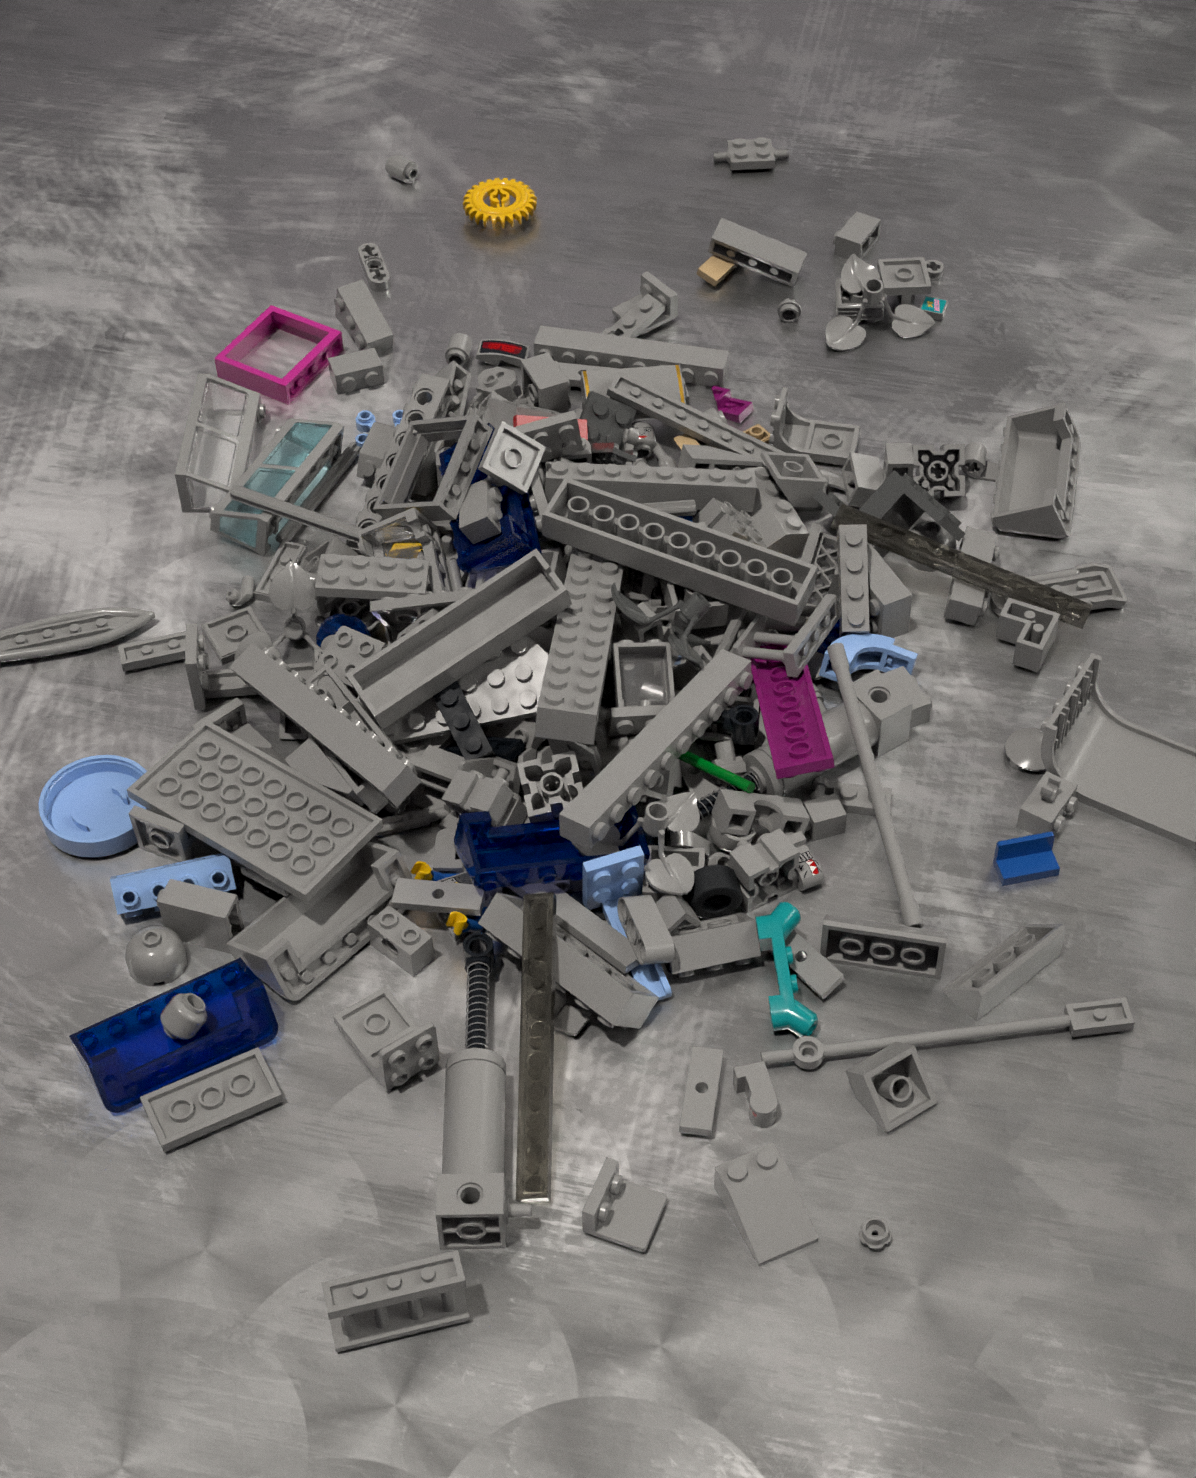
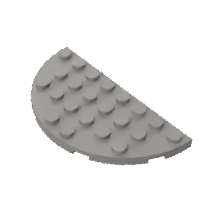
(497, 691)

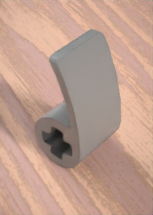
(976, 465)
(567, 1017)

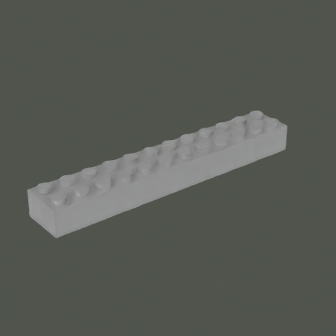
(579, 651)

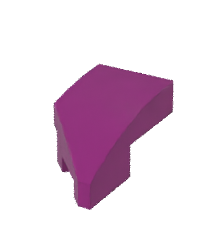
(732, 408)

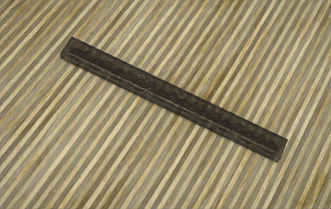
(964, 566)
(536, 1049)

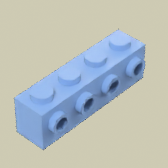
(141, 888)

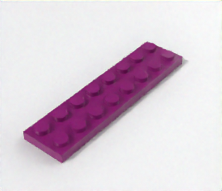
(791, 718)

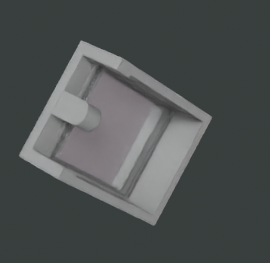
(642, 673)

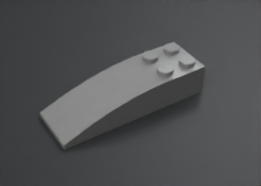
(330, 684)

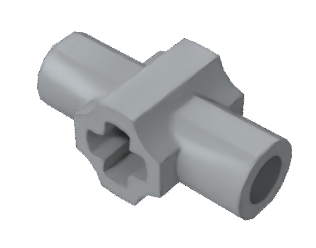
(726, 759)

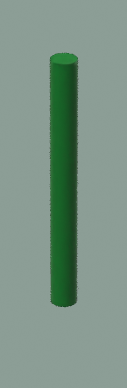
(717, 772)

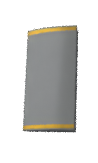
(662, 378)

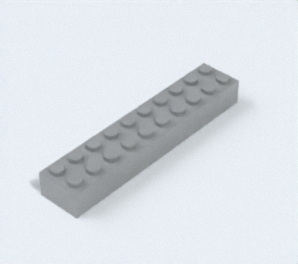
(679, 551)

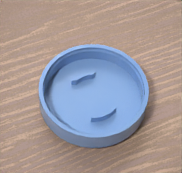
(89, 806)

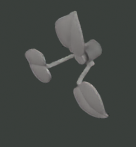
(858, 277)
(288, 590)
(670, 873)

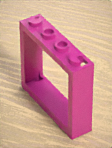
(285, 390)

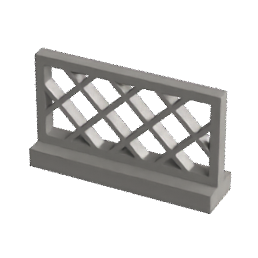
(811, 555)

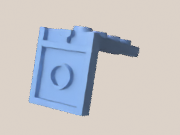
(603, 884)

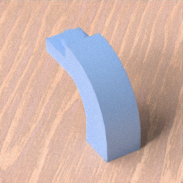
(870, 652)

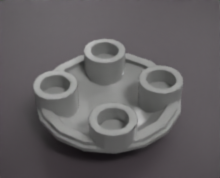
(1024, 749)

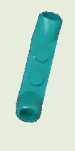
(784, 1010)

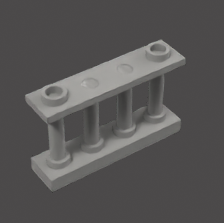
(800, 647)
(396, 1301)

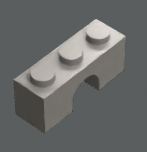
(738, 810)

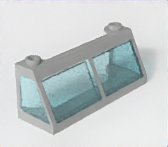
(279, 471)

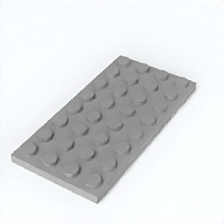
(256, 809)

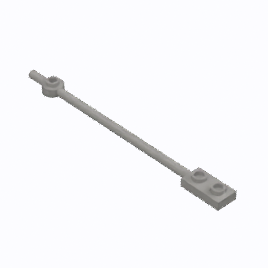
(1081, 1018)

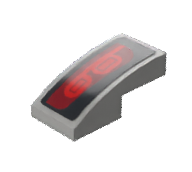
(495, 350)

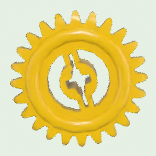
(523, 206)

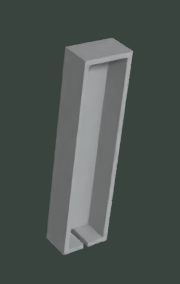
(459, 638)

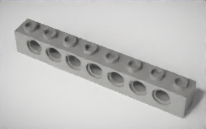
(438, 395)

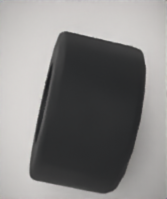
(715, 891)

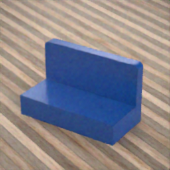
(1025, 859)

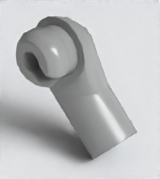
(240, 597)

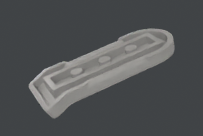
(1088, 582)

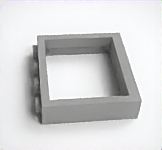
(473, 438)

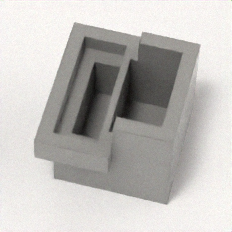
(436, 771)

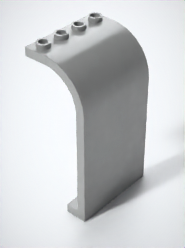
(1119, 763)

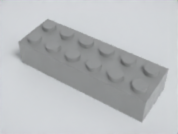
(578, 968)

